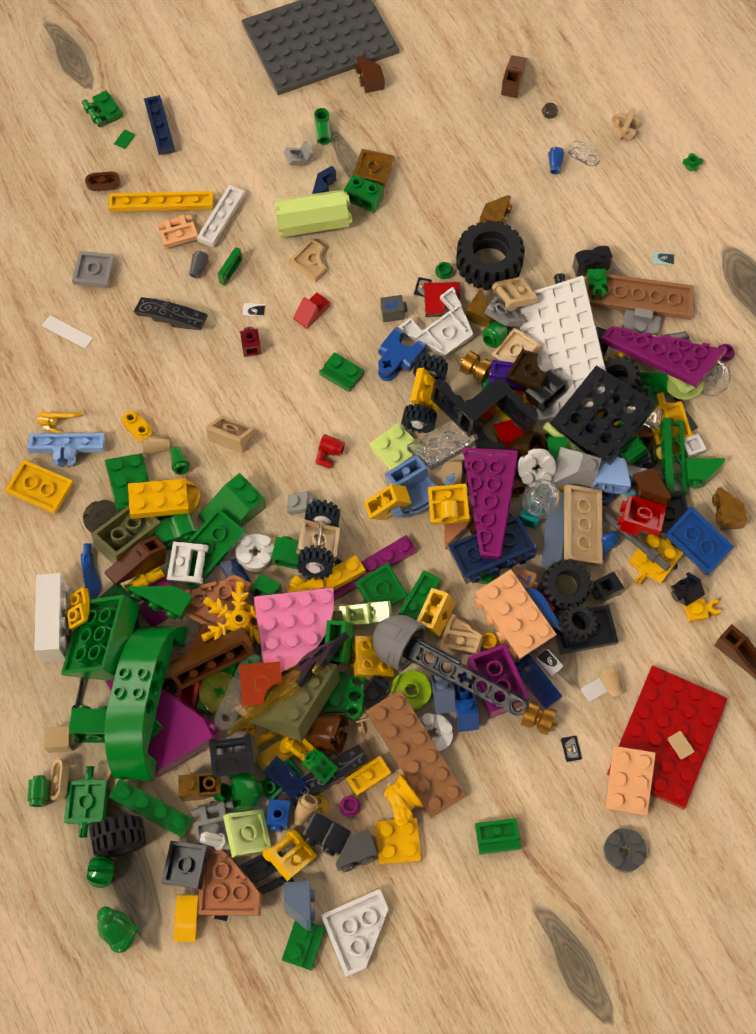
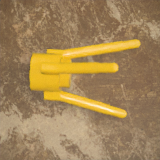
(48, 419)

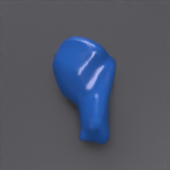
(609, 541)

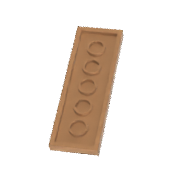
(658, 296)
(415, 753)

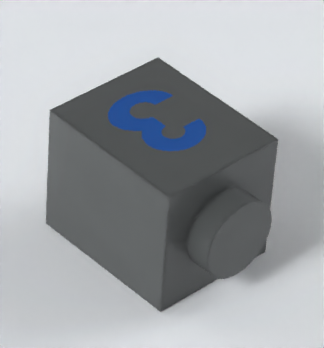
(393, 308)

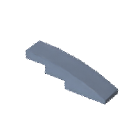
(553, 537)

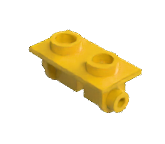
(298, 748)

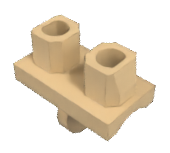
(623, 122)

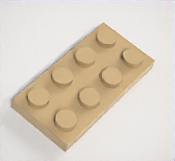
(583, 525)

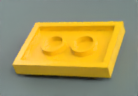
(39, 487)
(158, 498)

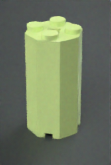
(312, 213)

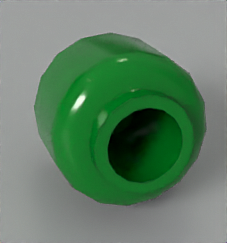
(494, 334)

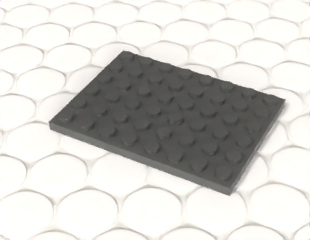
(317, 40)

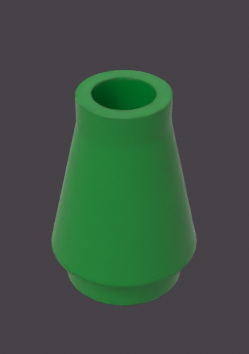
(179, 462)

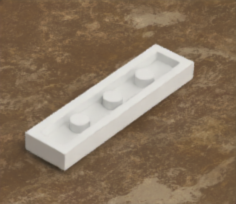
(221, 216)

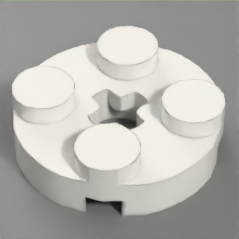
(534, 457)
(248, 544)
(442, 727)

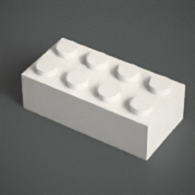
(51, 617)

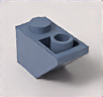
(442, 694)
(298, 902)

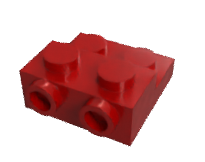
(641, 515)

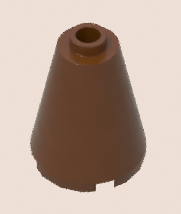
(328, 733)

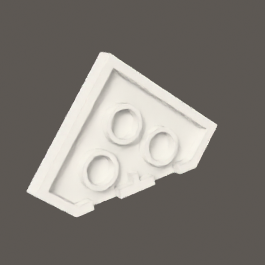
(355, 930)

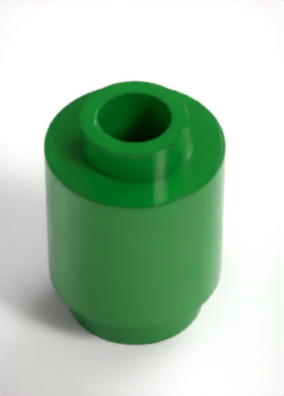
(38, 791)

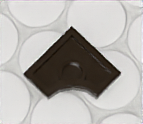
(527, 372)

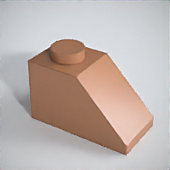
(455, 531)

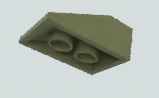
(122, 534)

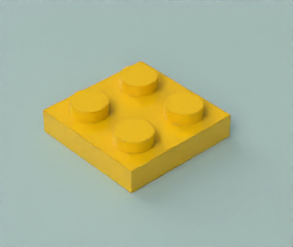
(397, 843)

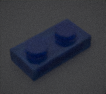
(285, 777)

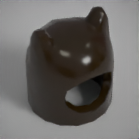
(526, 442)

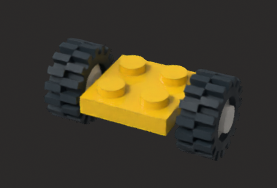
(424, 412)

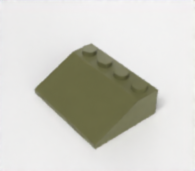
(300, 710)

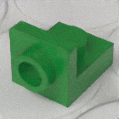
(319, 765)

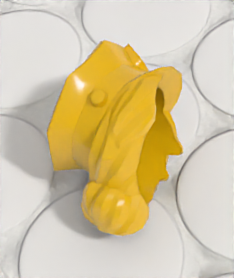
(402, 800)

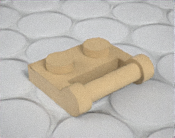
(518, 289)

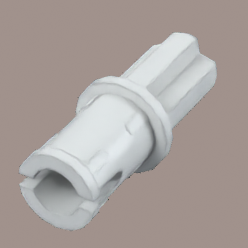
(218, 841)

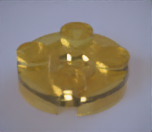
(209, 685)

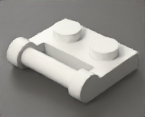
(181, 562)

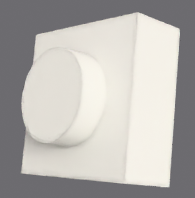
(694, 446)

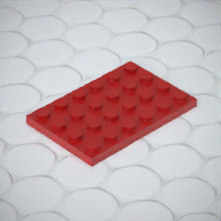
(662, 709)

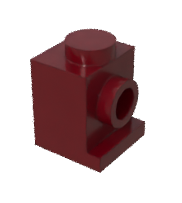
(250, 342)

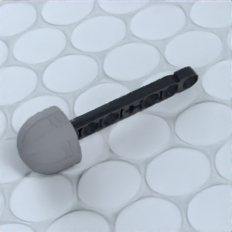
(401, 641)

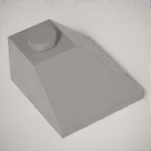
(575, 468)

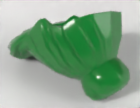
(115, 929)

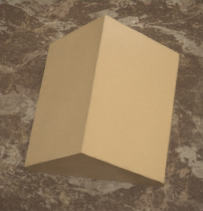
(229, 434)

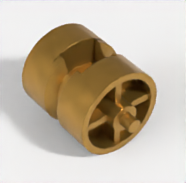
(473, 365)
(542, 719)

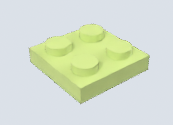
(392, 446)
(247, 832)

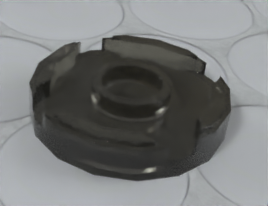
(98, 513)

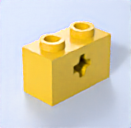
(381, 504)
(436, 611)

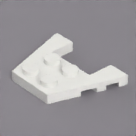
(447, 332)

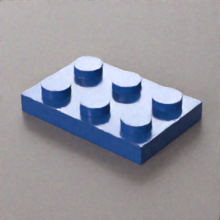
(698, 540)

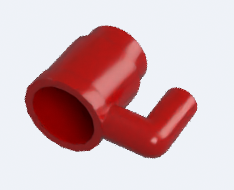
(330, 446)

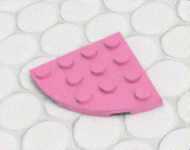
(292, 624)

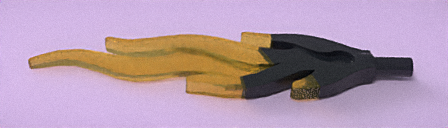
(297, 677)

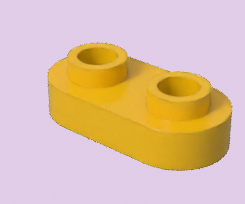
(136, 425)

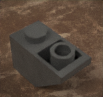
(357, 849)

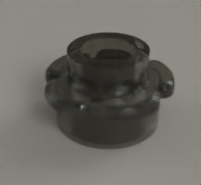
(550, 110)

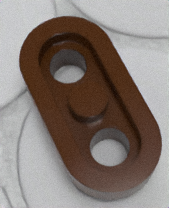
(103, 181)

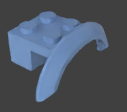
(415, 477)

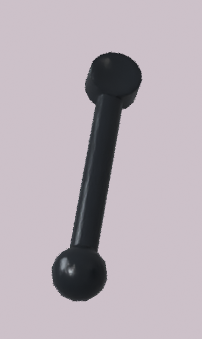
(79, 693)

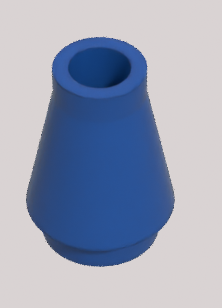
(556, 158)

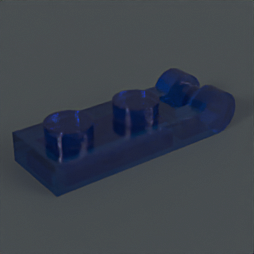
(538, 682)

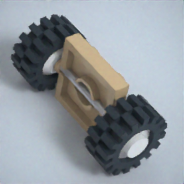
(318, 540)

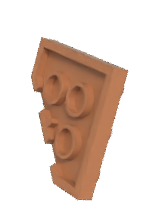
(200, 613)
(227, 889)

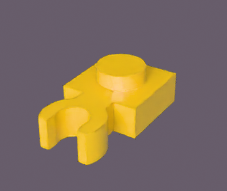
(699, 610)

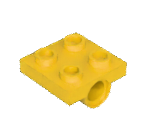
(448, 504)
(366, 661)

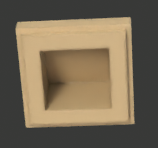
(450, 468)

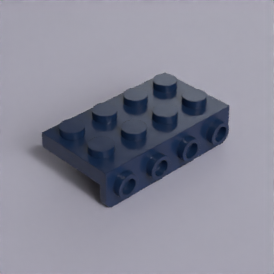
(516, 548)

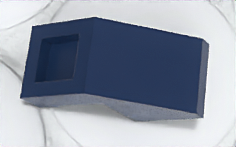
(324, 179)

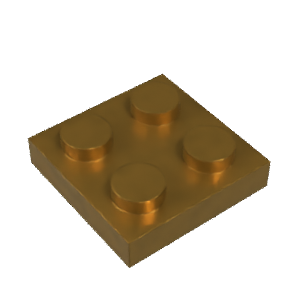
(374, 166)

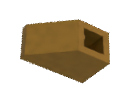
(497, 210)
(729, 509)
(198, 786)

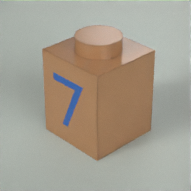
(526, 578)

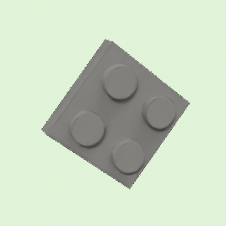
(93, 269)

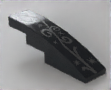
(174, 314)
(347, 762)

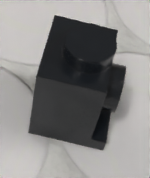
(609, 582)
(687, 589)

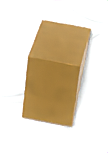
(476, 310)

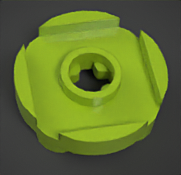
(421, 685)

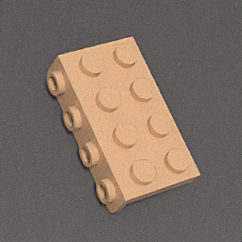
(513, 615)

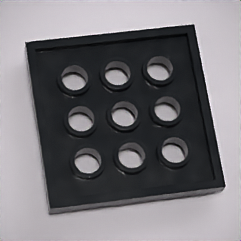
(604, 426)

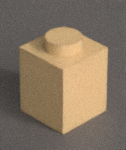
(58, 739)

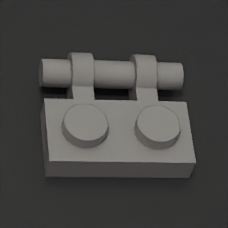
(212, 825)

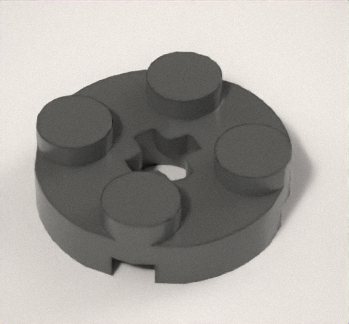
(616, 858)

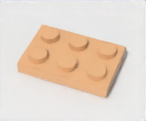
(630, 780)

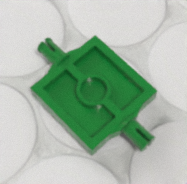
(86, 801)

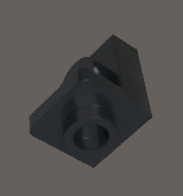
(375, 691)

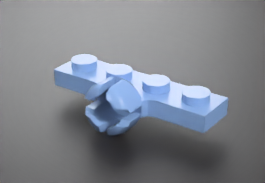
(66, 445)

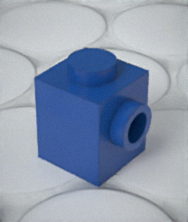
(278, 815)

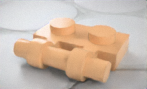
(179, 234)

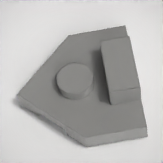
(500, 313)
(641, 321)

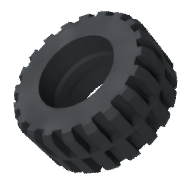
(492, 236)

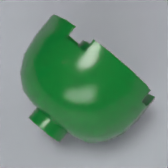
(245, 791)

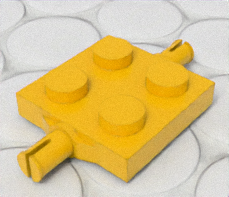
(676, 413)
(652, 570)

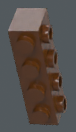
(211, 658)

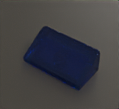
(232, 567)

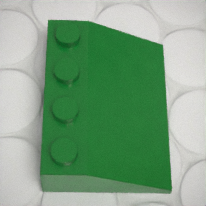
(100, 641)

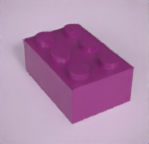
(498, 666)

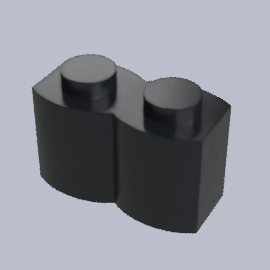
(592, 259)
(552, 390)
(326, 834)

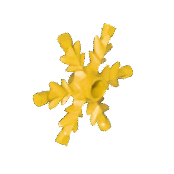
(238, 612)

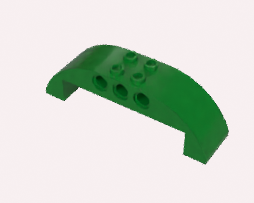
(136, 700)

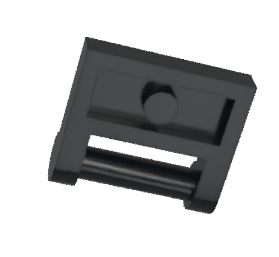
(232, 762)
(260, 868)

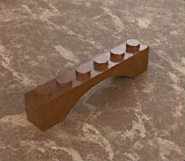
(738, 648)

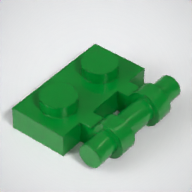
(107, 107)

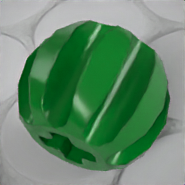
(100, 871)

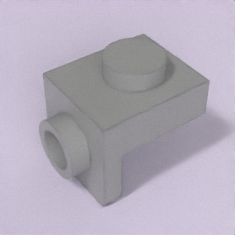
(299, 156)
(298, 502)

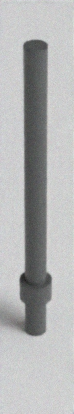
(652, 555)

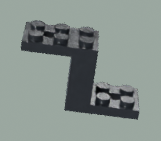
(484, 406)

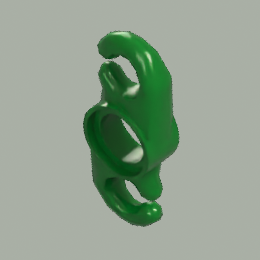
(351, 688)

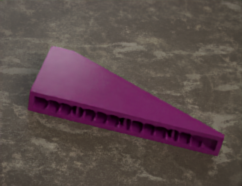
(183, 733)

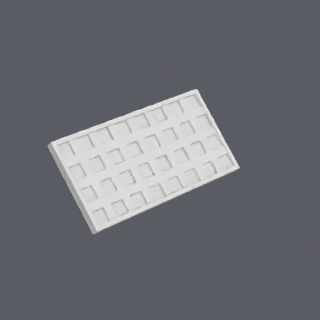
(568, 337)

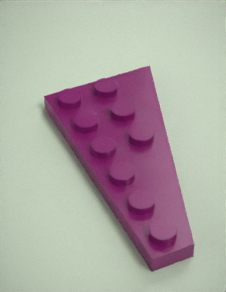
(668, 354)
(490, 487)

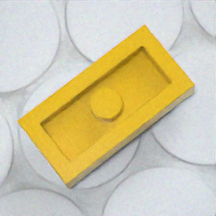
(368, 776)

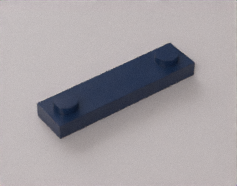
(159, 125)

